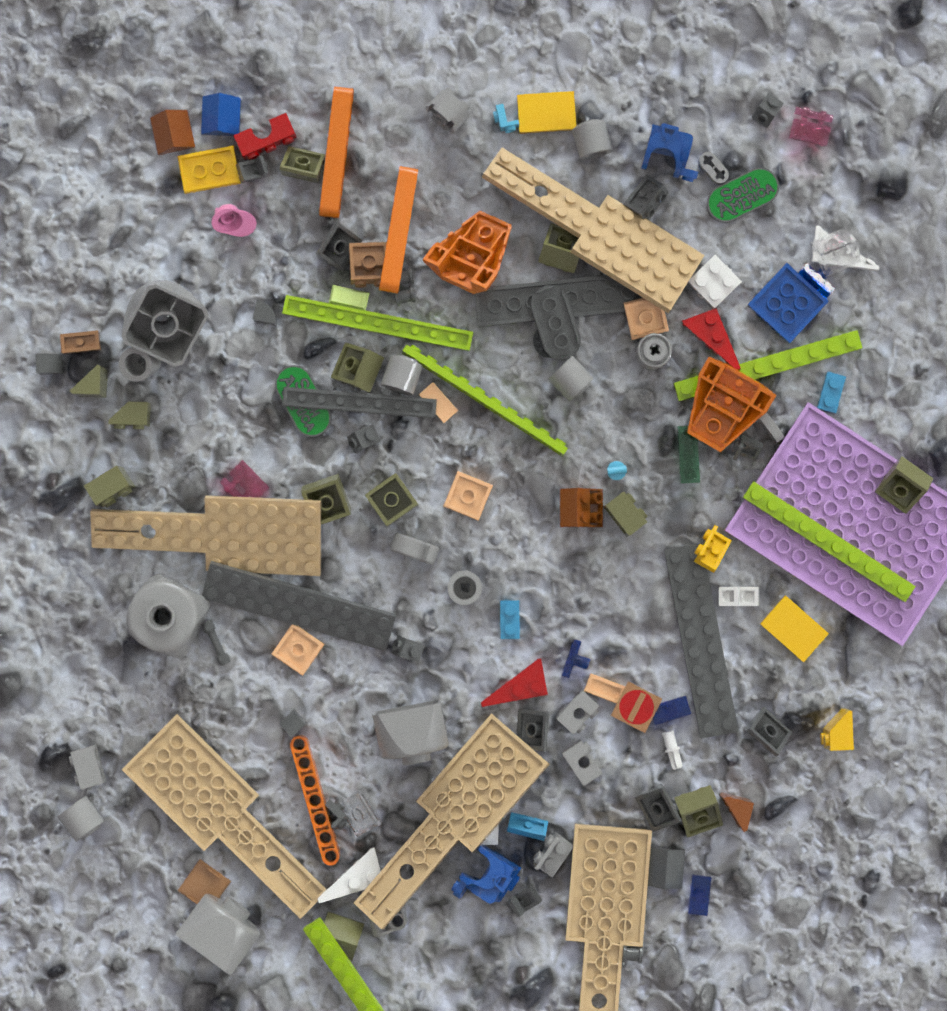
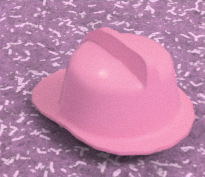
(232, 221)

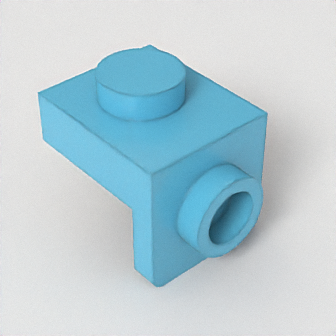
(500, 117)

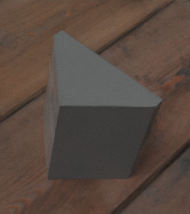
(335, 246)
(533, 728)
(768, 731)
(658, 808)
(666, 867)

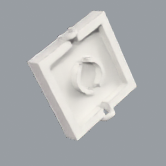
(714, 282)

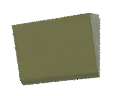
(302, 164)
(93, 384)
(345, 931)

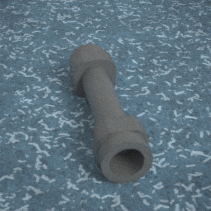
(223, 658)

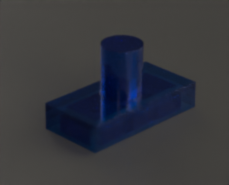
(817, 280)
(574, 659)
(672, 710)
(699, 895)

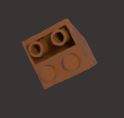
(581, 507)

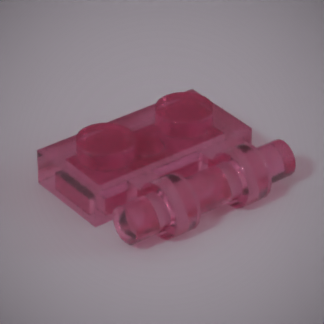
(808, 131)
(247, 479)

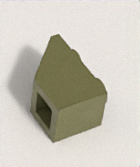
(132, 414)

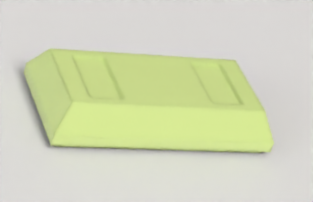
(349, 297)

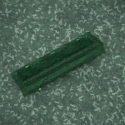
(688, 456)

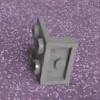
(553, 854)

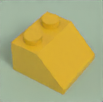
(839, 732)

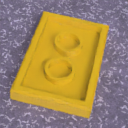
(546, 112)
(208, 169)
(794, 628)

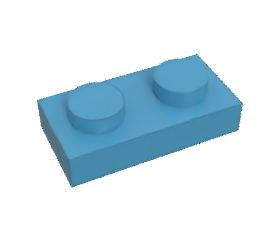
(831, 392)
(509, 620)
(527, 826)

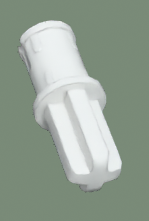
(672, 749)

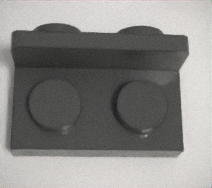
(646, 197)

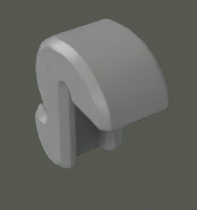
(414, 548)

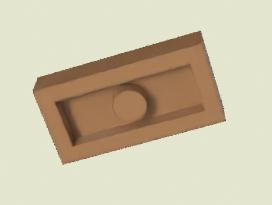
(80, 342)

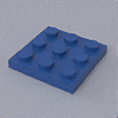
(787, 303)

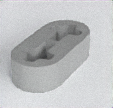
(709, 171)
(771, 428)

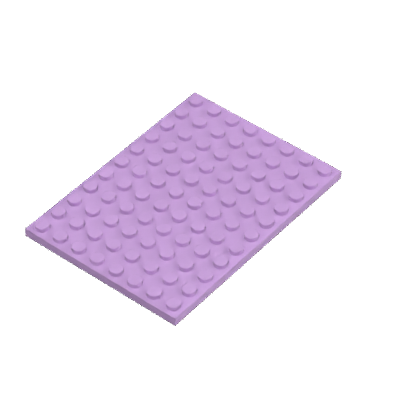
(833, 481)

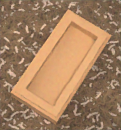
(444, 407)
(603, 688)

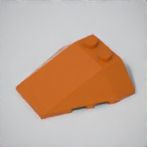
(472, 253)
(726, 404)

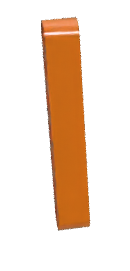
(336, 152)
(398, 229)
(313, 809)

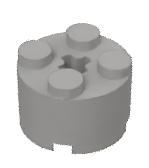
(448, 110)

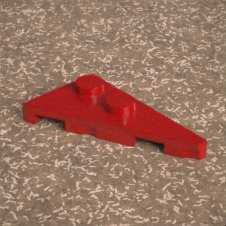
(711, 331)
(525, 685)

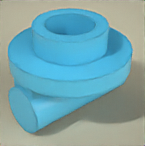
(616, 470)

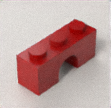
(252, 146)

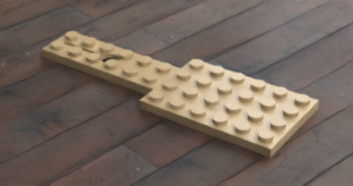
(609, 236)
(234, 531)
(211, 803)
(463, 807)
(607, 904)

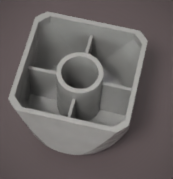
(169, 338)
(186, 610)
(411, 732)
(220, 931)

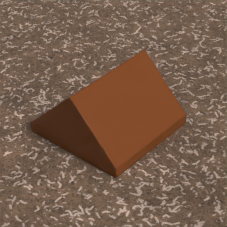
(172, 131)
(740, 809)

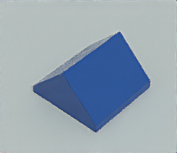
(220, 115)

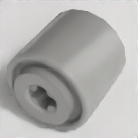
(592, 139)
(655, 361)
(134, 369)
(402, 374)
(571, 379)
(462, 597)
(81, 819)

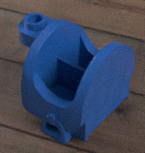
(673, 143)
(495, 882)

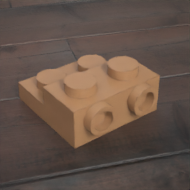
(366, 263)

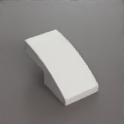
(738, 596)

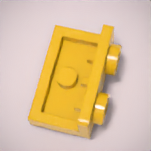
(712, 550)

